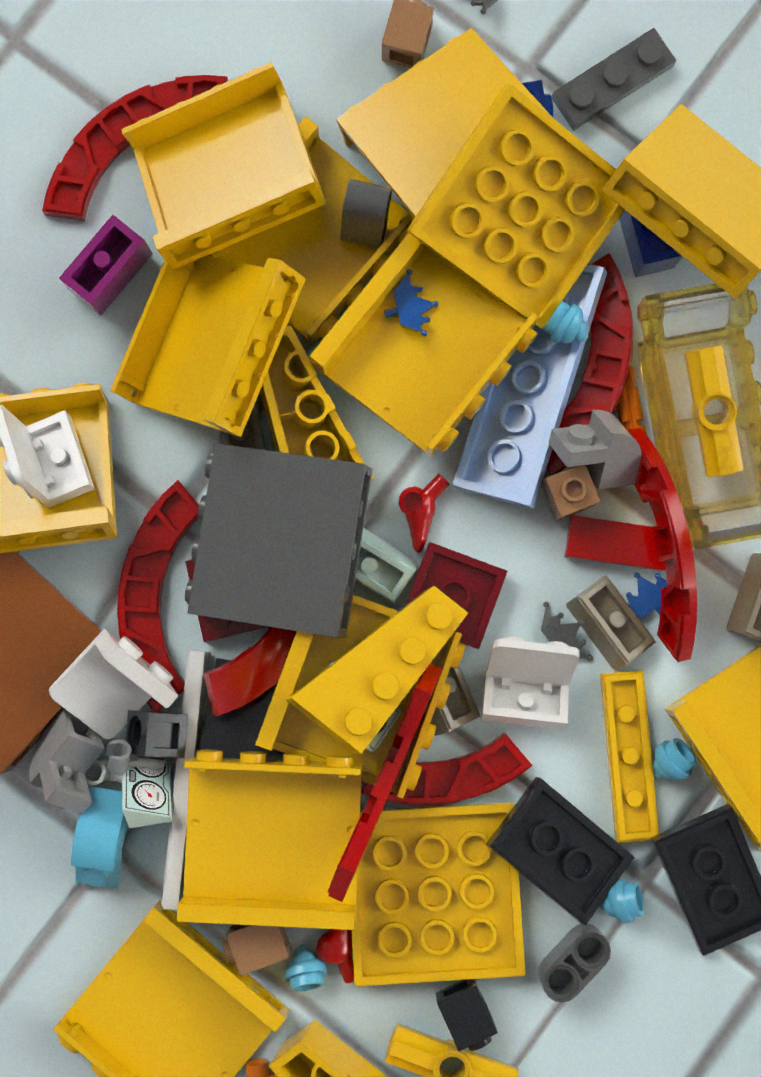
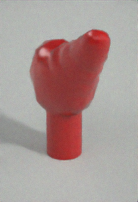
(420, 509)
(336, 948)

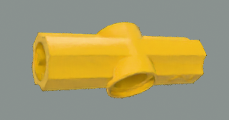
(718, 439)
(425, 1053)

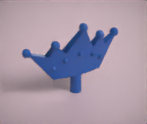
(409, 306)
(648, 595)

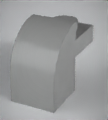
(602, 446)
(62, 760)

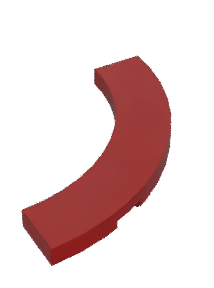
(103, 142)
(607, 359)
(673, 546)
(144, 578)
(249, 672)
(465, 775)
(384, 783)

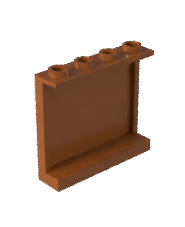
(37, 643)

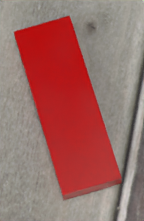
(612, 543)

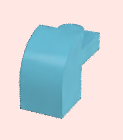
(100, 839)

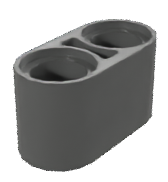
(365, 213)
(581, 967)

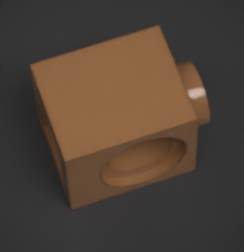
(407, 32)
(570, 492)
(255, 946)

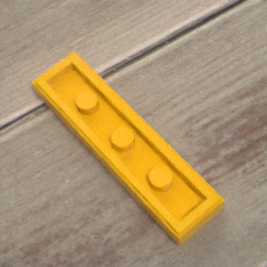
(629, 756)

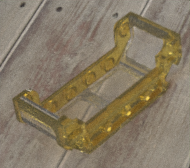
(682, 320)

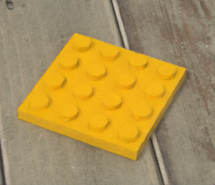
(520, 207)
(437, 899)

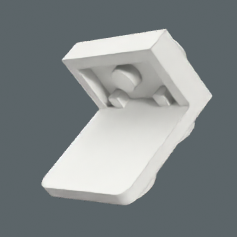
(44, 457)
(109, 682)
(528, 683)

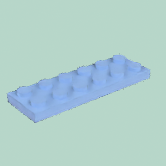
(512, 429)

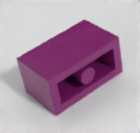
(106, 265)

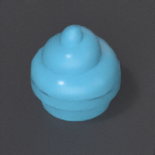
(567, 324)
(673, 760)
(624, 901)
(305, 970)

